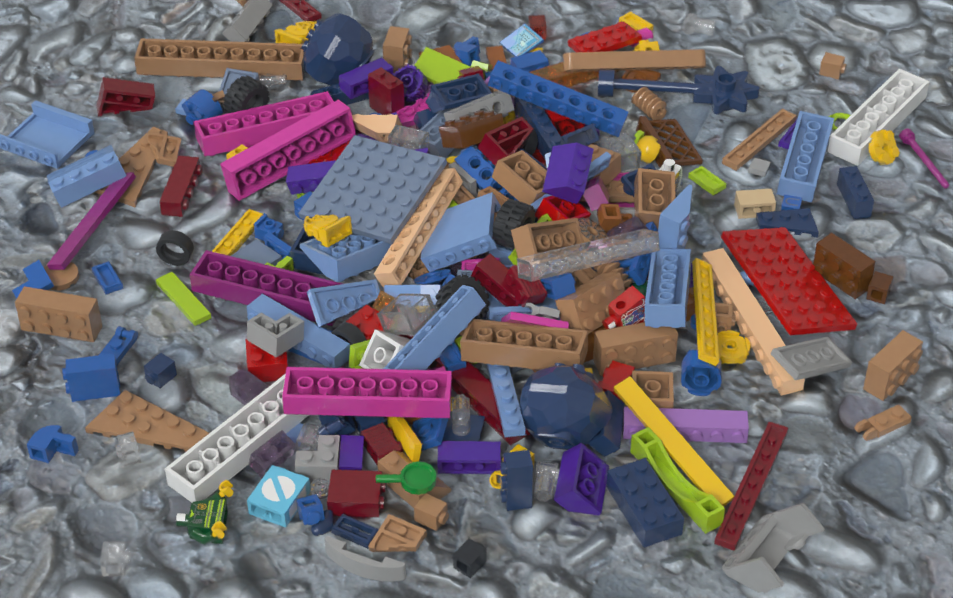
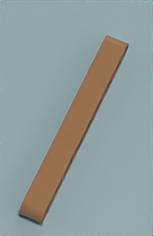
(634, 60)

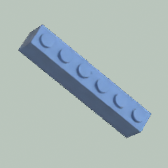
(439, 331)
(317, 341)

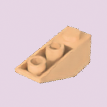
(376, 125)

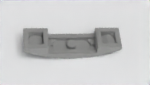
(362, 566)

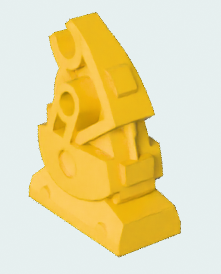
(294, 34)
(328, 228)

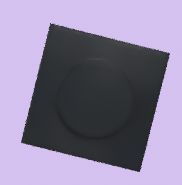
(470, 558)

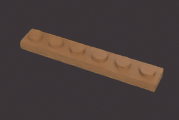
(759, 139)

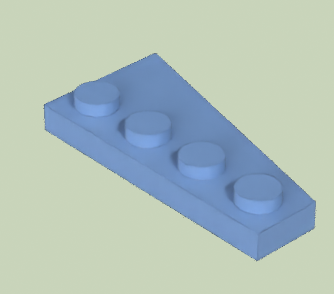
(339, 300)

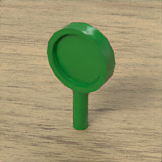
(414, 478)

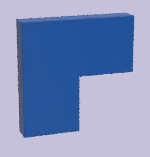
(37, 278)

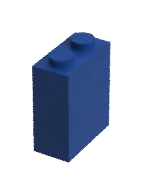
(91, 377)

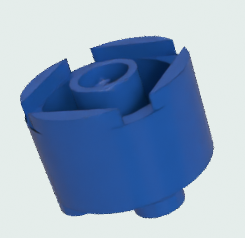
(201, 106)
(700, 376)

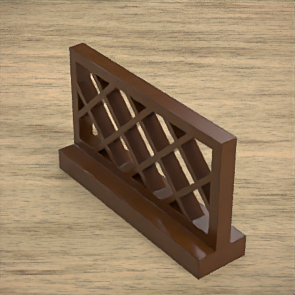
(647, 127)

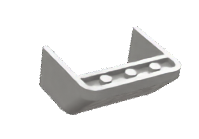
(767, 544)

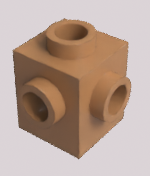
(724, 316)

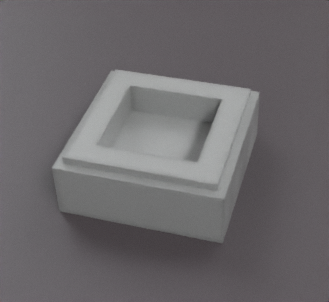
(759, 167)

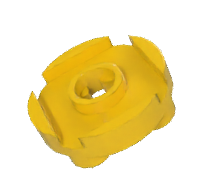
(883, 139)
(739, 350)

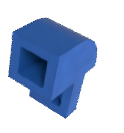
(468, 50)
(49, 441)

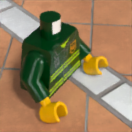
(208, 517)

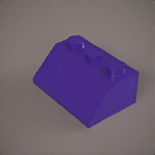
(568, 171)
(581, 481)

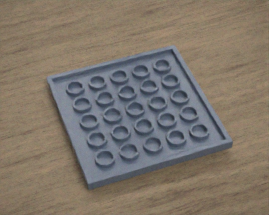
(375, 187)

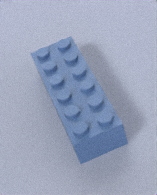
(805, 156)
(668, 288)

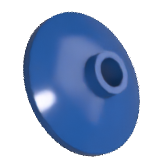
(432, 278)

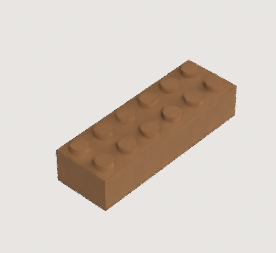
(522, 344)

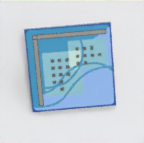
(521, 41)

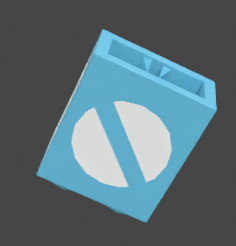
(277, 494)

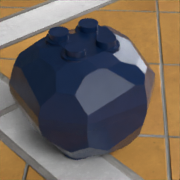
(336, 48)
(564, 406)

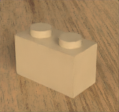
(753, 201)

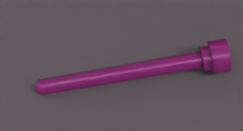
(908, 137)

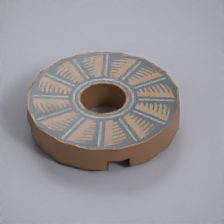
(591, 230)

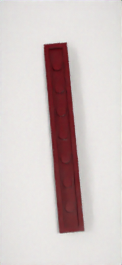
(751, 486)

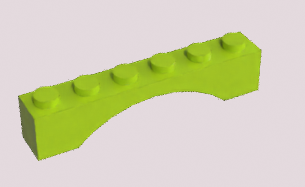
(700, 506)

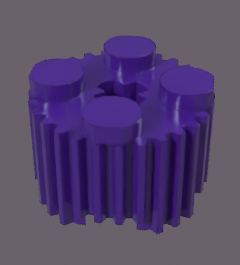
(417, 82)

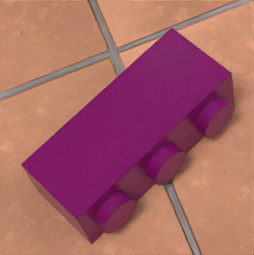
(596, 193)

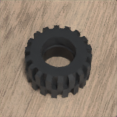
(245, 94)
(511, 216)
(454, 284)

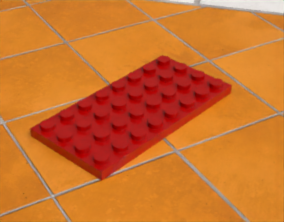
(788, 281)

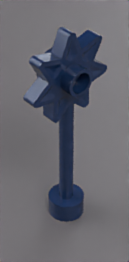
(722, 90)

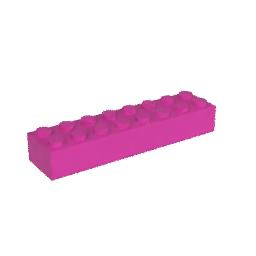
(255, 124)
(289, 147)
(367, 392)

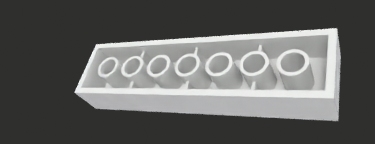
(880, 111)
(229, 445)

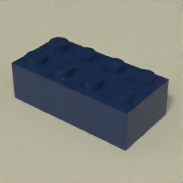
(645, 502)

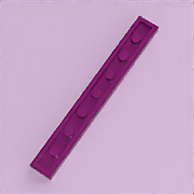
(90, 223)

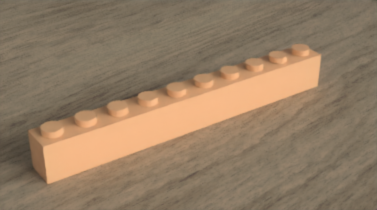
(750, 319)

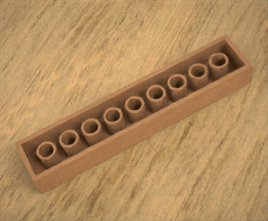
(212, 58)

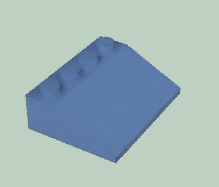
(86, 176)
(675, 221)
(347, 256)

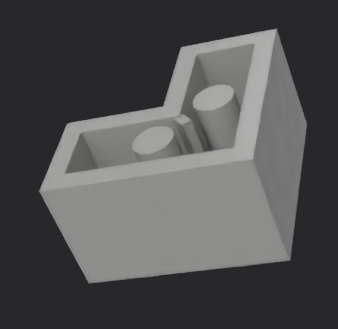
(274, 335)
(320, 462)

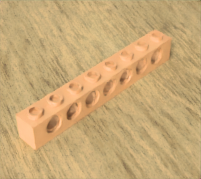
(418, 229)

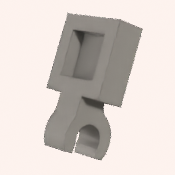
(542, 311)

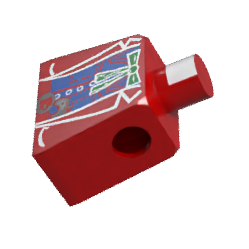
(626, 309)

